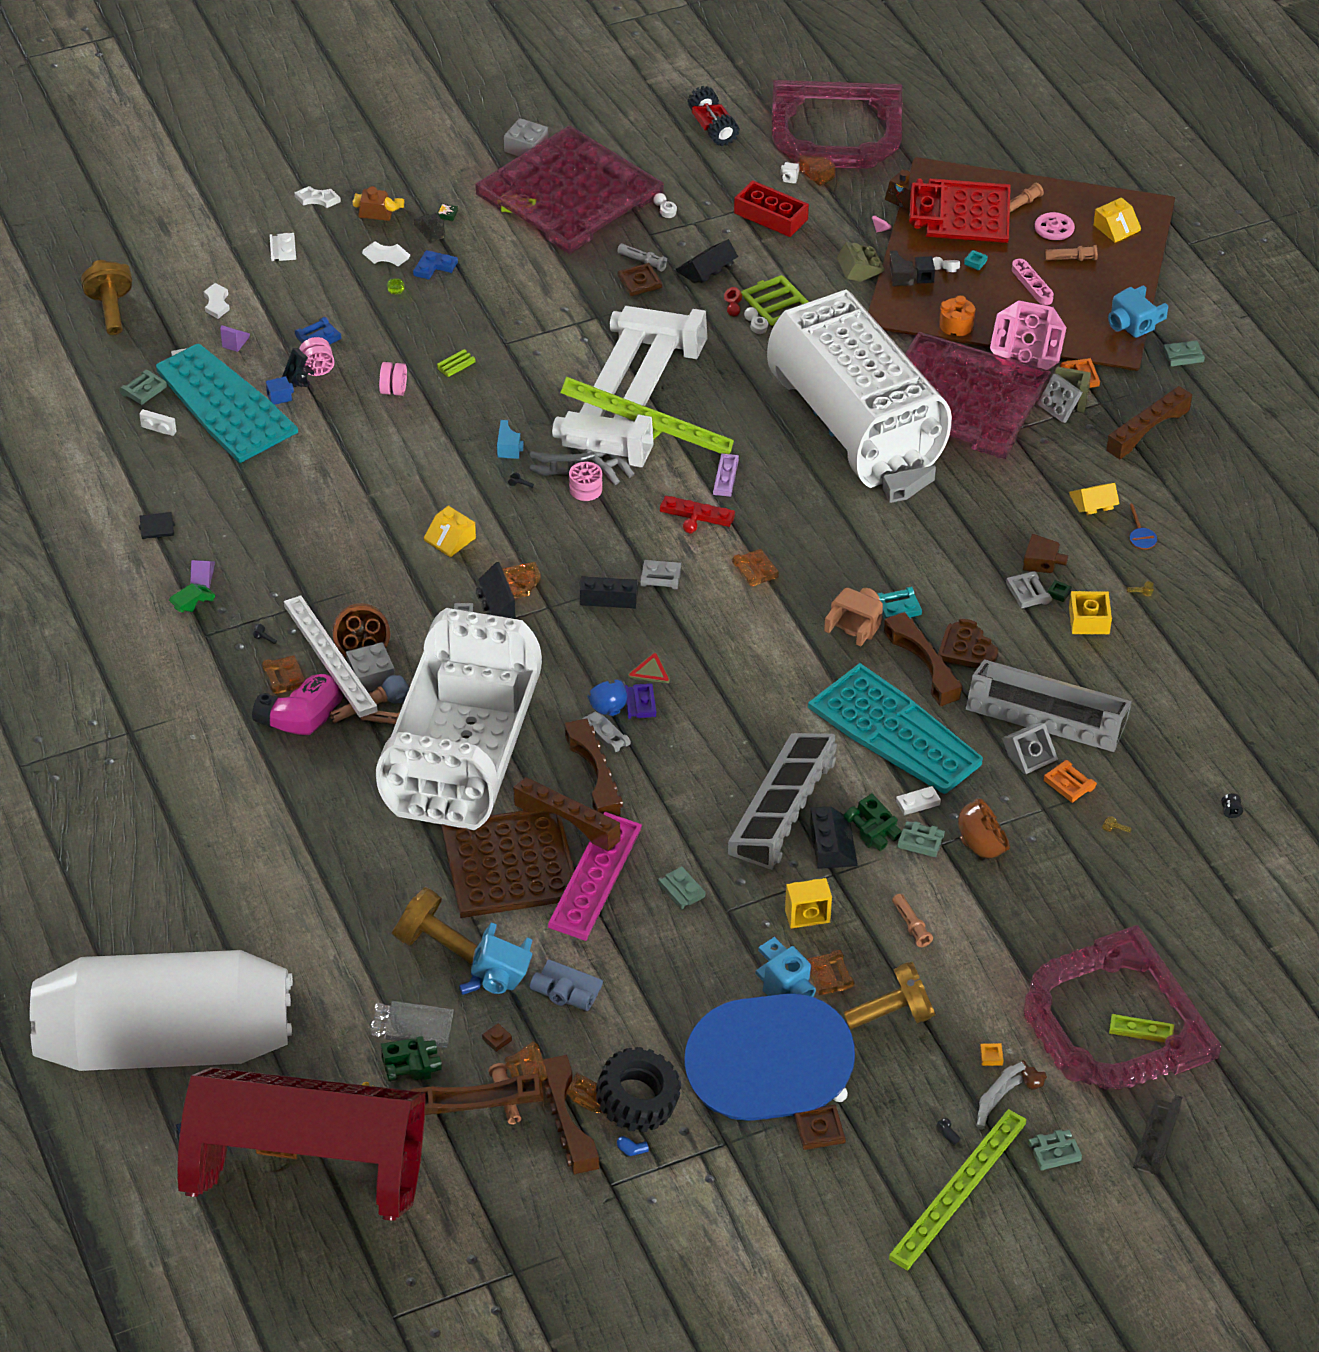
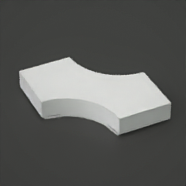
(312, 196)
(392, 254)
(216, 295)

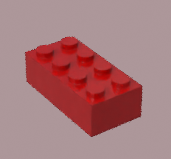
(771, 208)

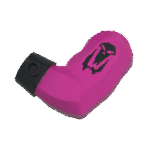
(303, 710)

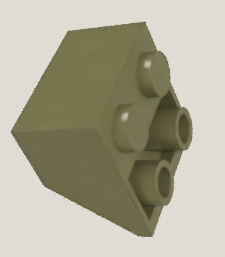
(859, 262)

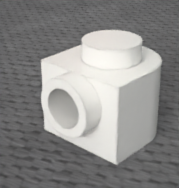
(790, 172)

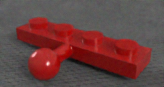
(695, 512)

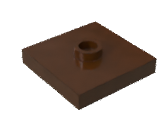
(639, 279)
(820, 1127)

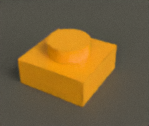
(991, 1054)

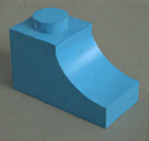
(509, 442)

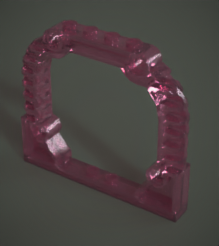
(884, 97)
(1128, 950)

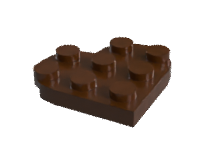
(966, 645)

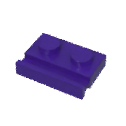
(640, 701)

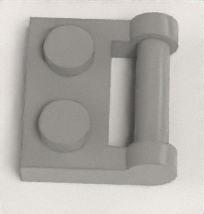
(661, 574)
(1024, 593)

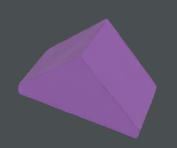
(233, 338)
(202, 572)

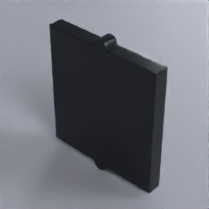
(156, 525)

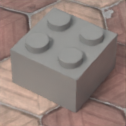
(524, 136)
(371, 665)

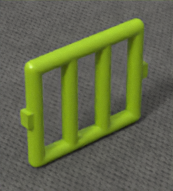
(788, 287)

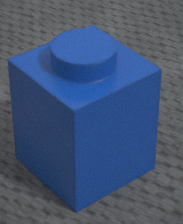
(279, 390)

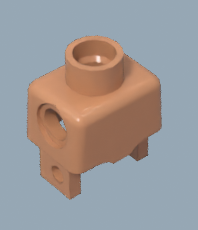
(856, 613)

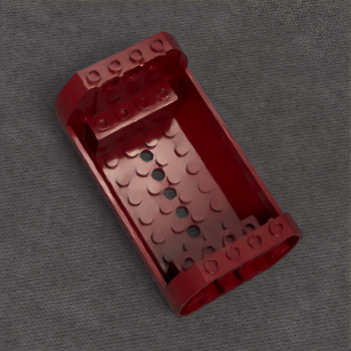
(302, 1119)

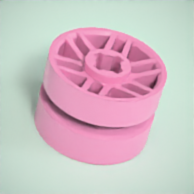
(319, 355)
(393, 378)
(585, 481)

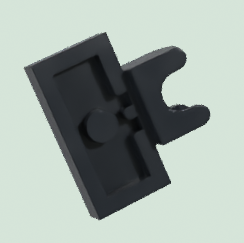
(296, 370)

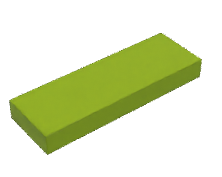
(1140, 1028)

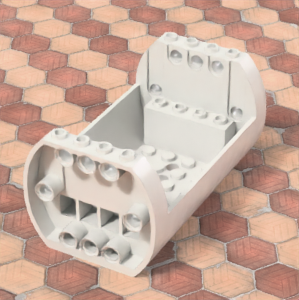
(882, 421)
(469, 672)

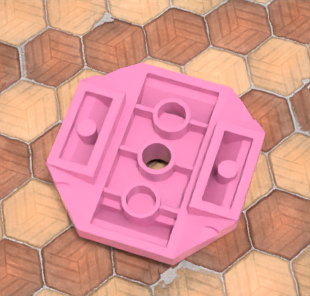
(1025, 319)

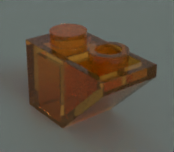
(817, 168)

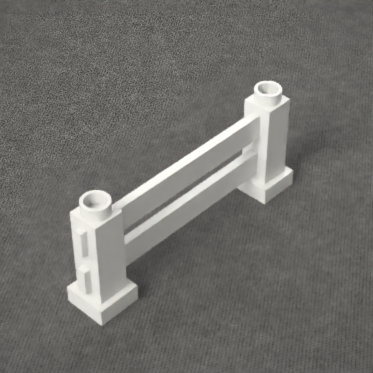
(635, 326)

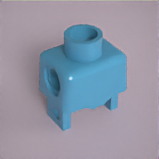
(1135, 312)
(500, 962)
(777, 978)

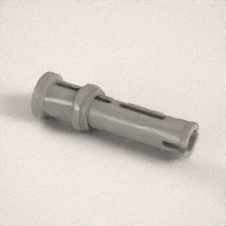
(655, 261)

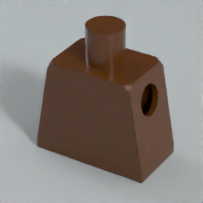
(1043, 555)

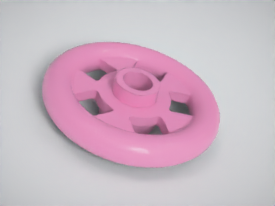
(1054, 226)

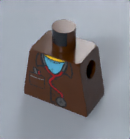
(900, 190)

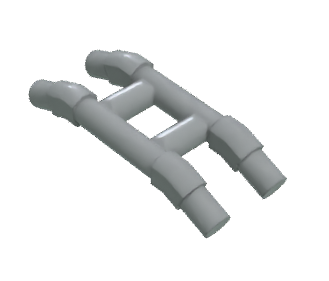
(606, 466)
(997, 1091)

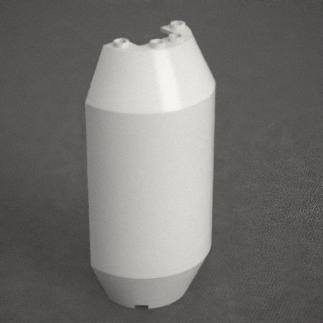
(160, 1010)

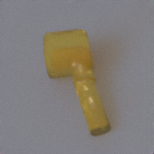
(1147, 589)
(1111, 823)

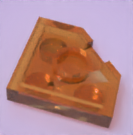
(522, 578)

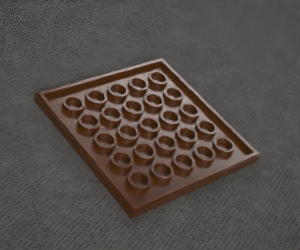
(508, 862)

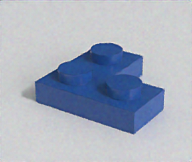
(431, 261)

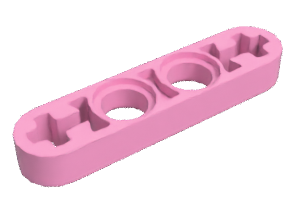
(1044, 294)

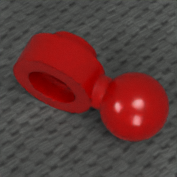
(733, 308)

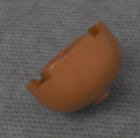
(350, 620)
(982, 830)

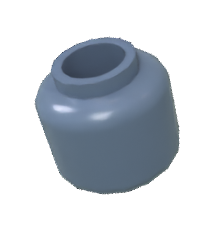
(395, 689)

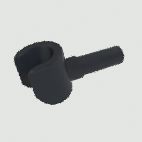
(516, 478)
(259, 631)

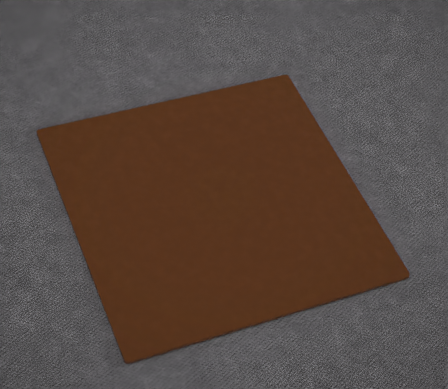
(1080, 288)

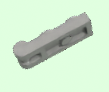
(607, 732)

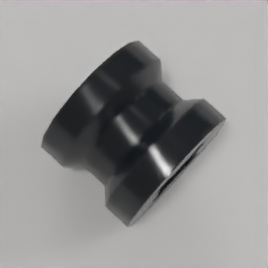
(1232, 805)

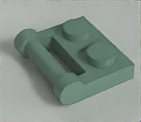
(143, 387)

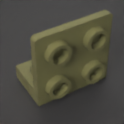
(1080, 380)

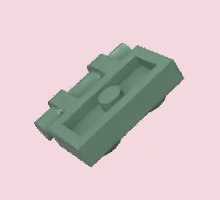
(921, 838)
(1055, 1154)

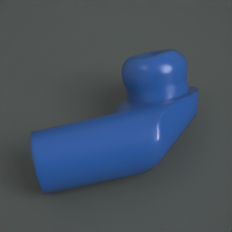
(474, 984)
(630, 1148)

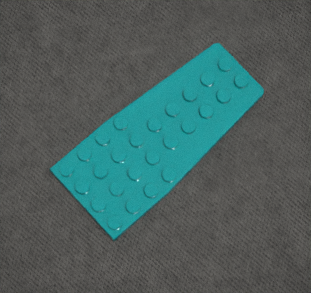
(225, 403)
(895, 728)

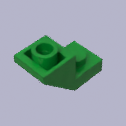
(188, 597)

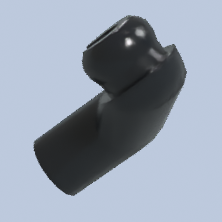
(944, 1128)

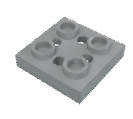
(1063, 398)

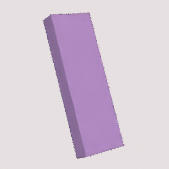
(726, 475)

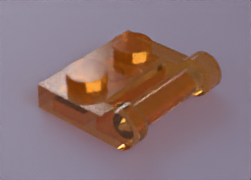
(759, 564)
(289, 672)
(824, 976)
(530, 1062)

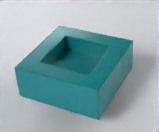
(975, 260)

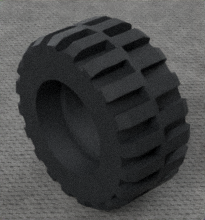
(644, 1067)

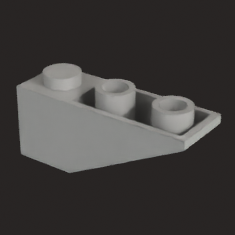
(905, 484)

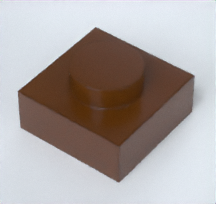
(497, 1037)

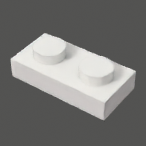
(157, 422)
(918, 800)

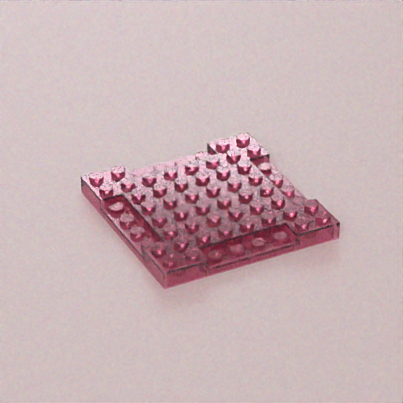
(575, 187)
(983, 390)

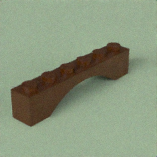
(1129, 434)
(904, 633)
(582, 740)
(596, 826)
(507, 1092)
(580, 1147)

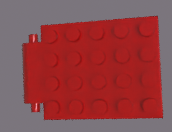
(961, 209)

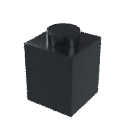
(925, 269)

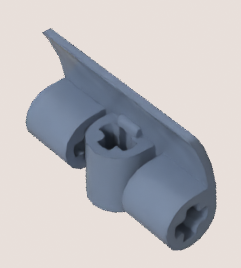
(566, 985)

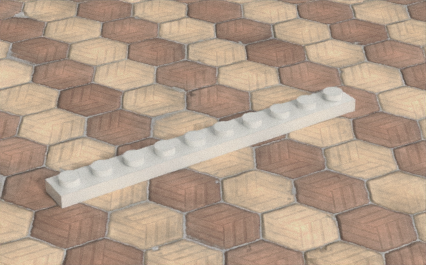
(330, 656)

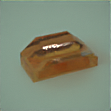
(583, 1092)

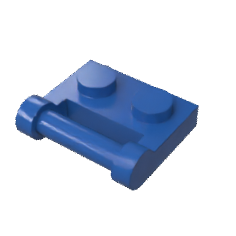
(328, 332)

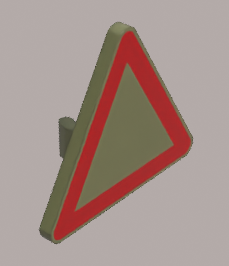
(650, 670)

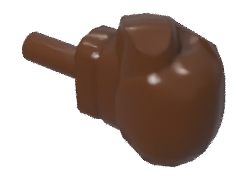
(1033, 1078)

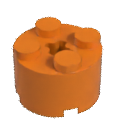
(957, 316)

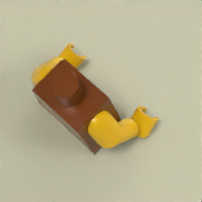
(376, 204)

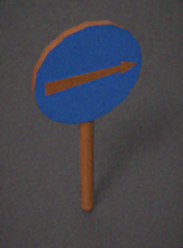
(1142, 537)

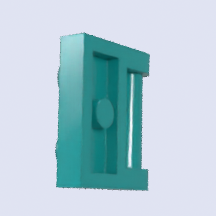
(909, 606)

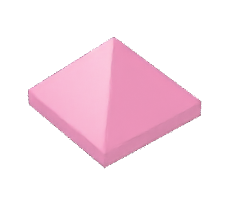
(880, 225)

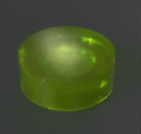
(395, 286)

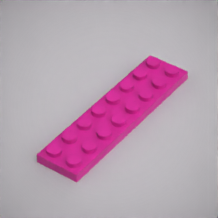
(593, 883)

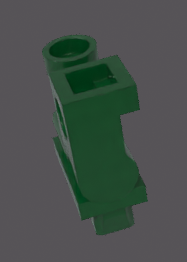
(878, 824)
(413, 1054)

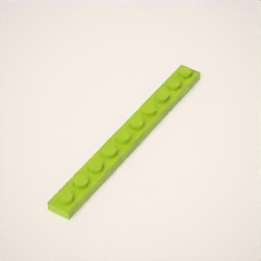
(659, 420)
(957, 1190)

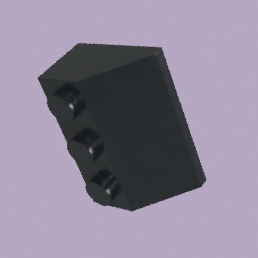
(708, 262)
(608, 592)
(496, 593)
(832, 838)

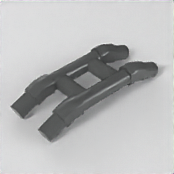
(554, 458)

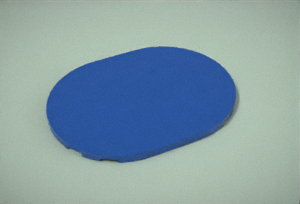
(769, 1056)

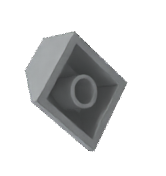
(1030, 747)

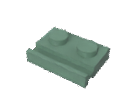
(1183, 353)
(681, 887)

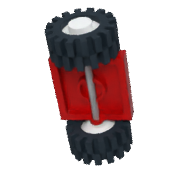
(713, 116)

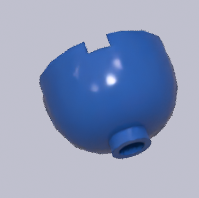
(608, 698)

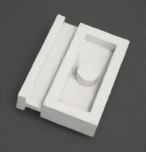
(283, 247)

